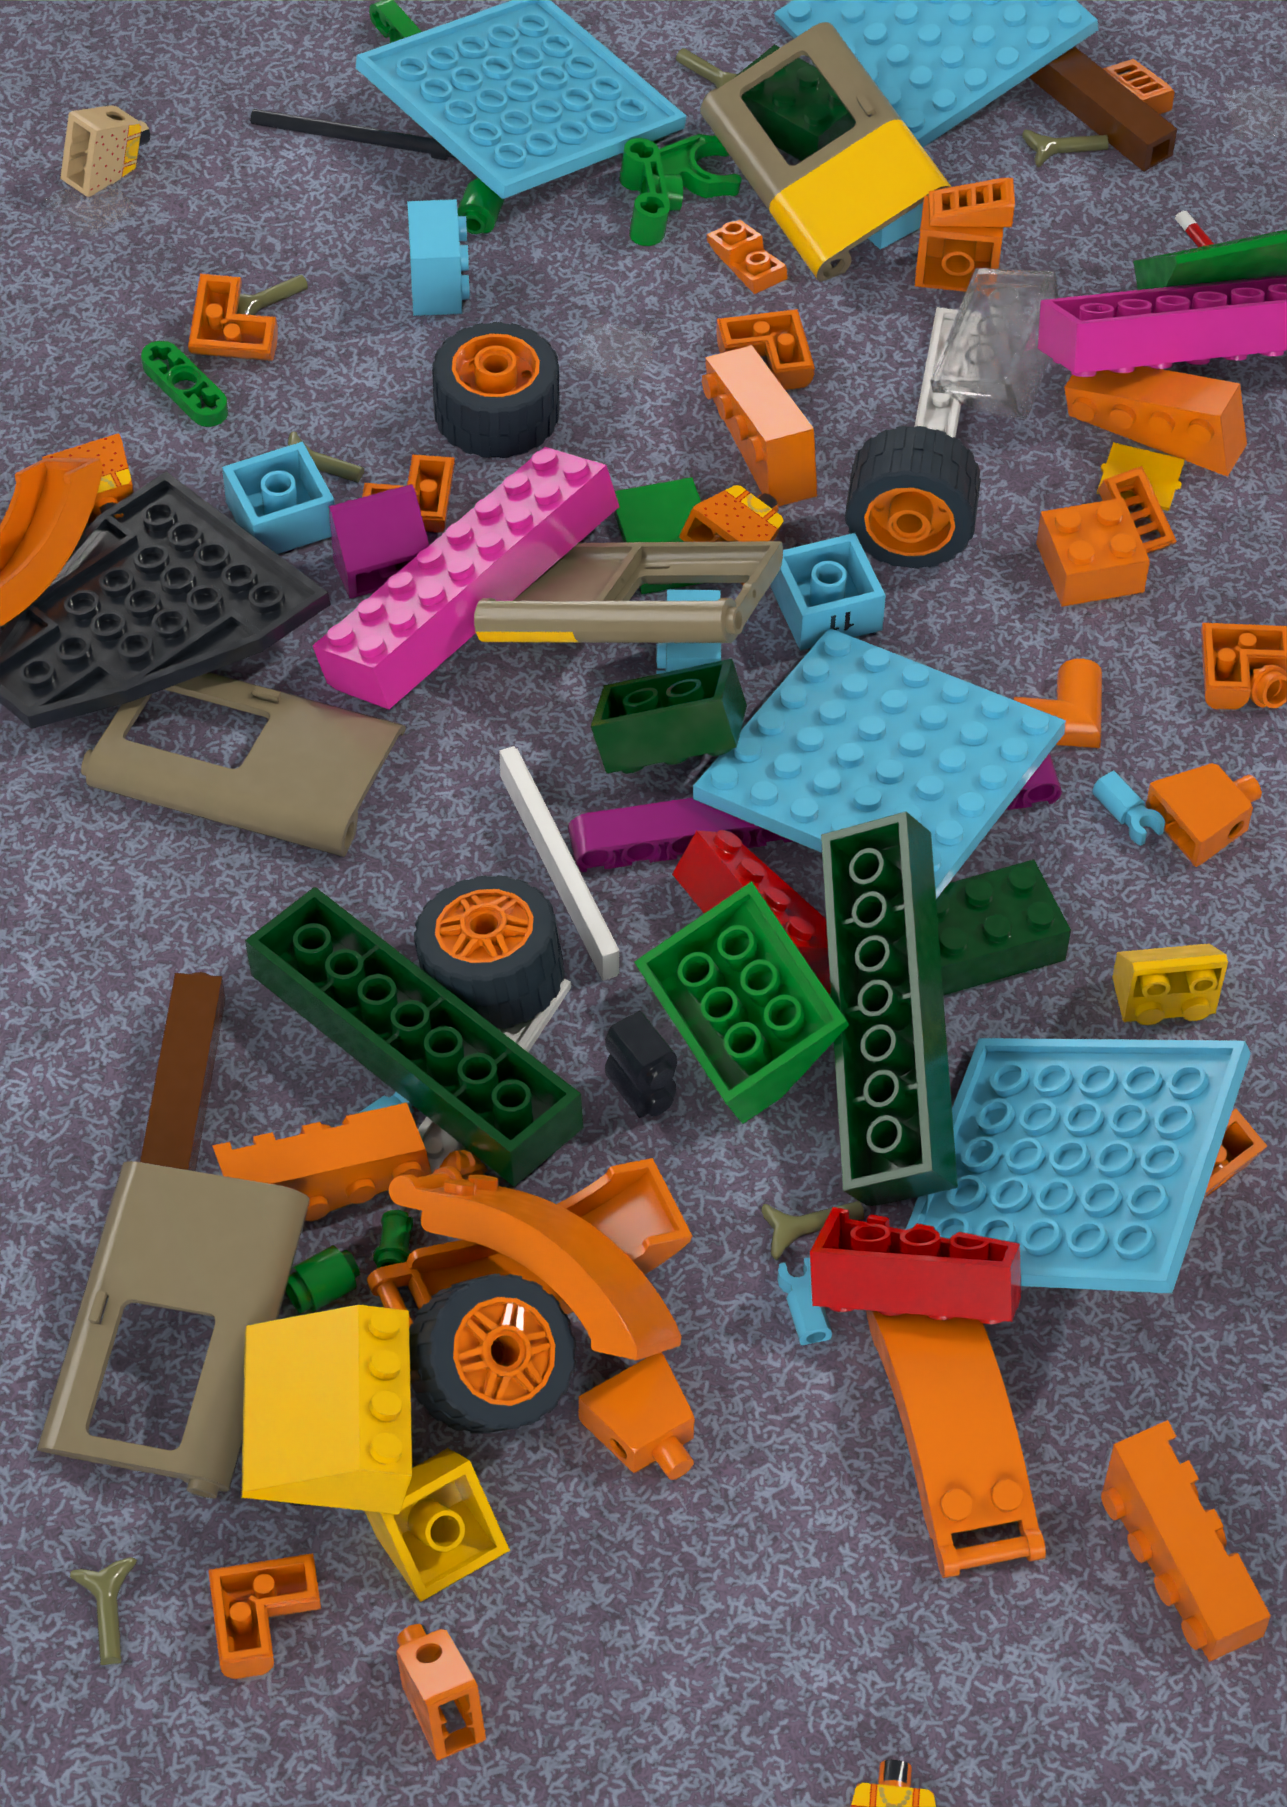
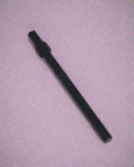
(350, 133)

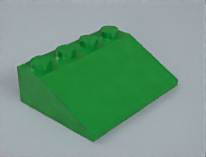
(1225, 261)
(743, 1001)

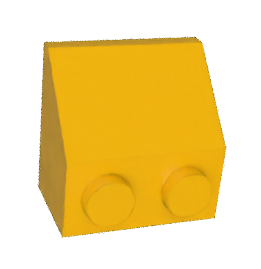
(441, 1527)

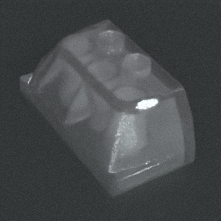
(993, 344)

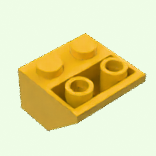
(1169, 982)

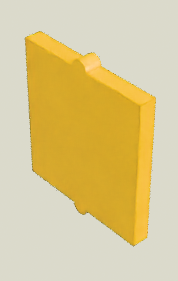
(1161, 470)

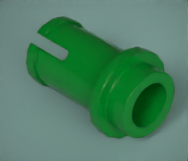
(393, 1238)

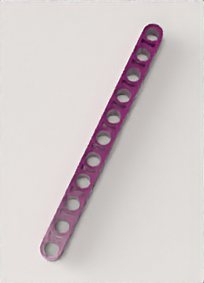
(666, 828)

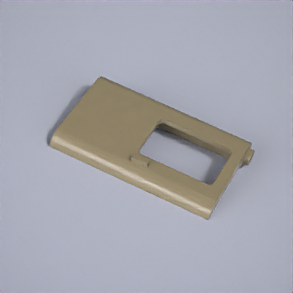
(293, 785)
(191, 1248)

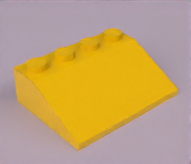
(329, 1409)

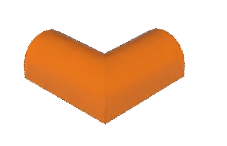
(223, 332)
(772, 335)
(432, 483)
(1231, 653)
(1077, 703)
(245, 1600)

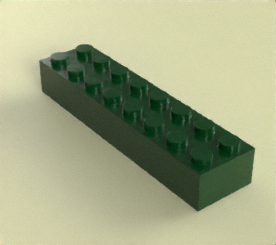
(891, 993)
(415, 1035)

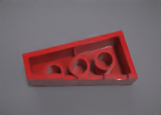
(720, 865)
(913, 1271)

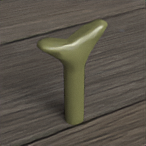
(703, 68)
(1048, 146)
(253, 303)
(330, 464)
(789, 1227)
(105, 1587)

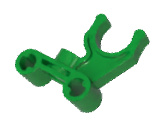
(661, 178)

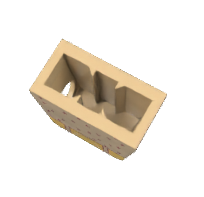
(100, 147)

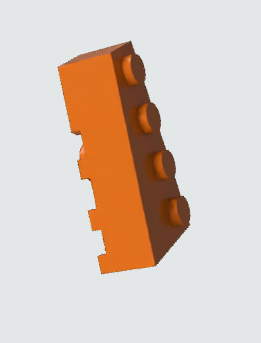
(1166, 411)
(764, 424)
(334, 1163)
(1182, 1543)

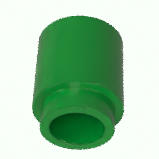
(480, 207)
(322, 1279)

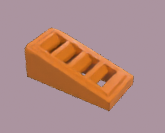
(1146, 85)
(987, 202)
(1138, 482)

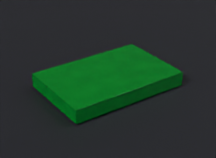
(656, 515)

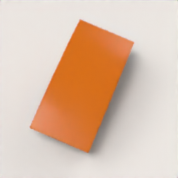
(744, 254)

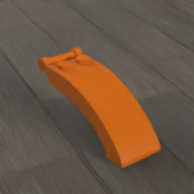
(43, 527)
(624, 1204)
(555, 1244)
(958, 1436)

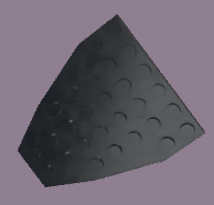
(149, 607)

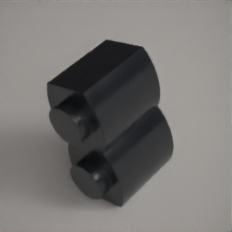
(641, 1065)

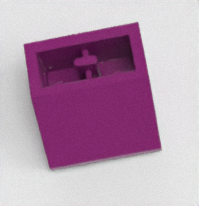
(375, 538)

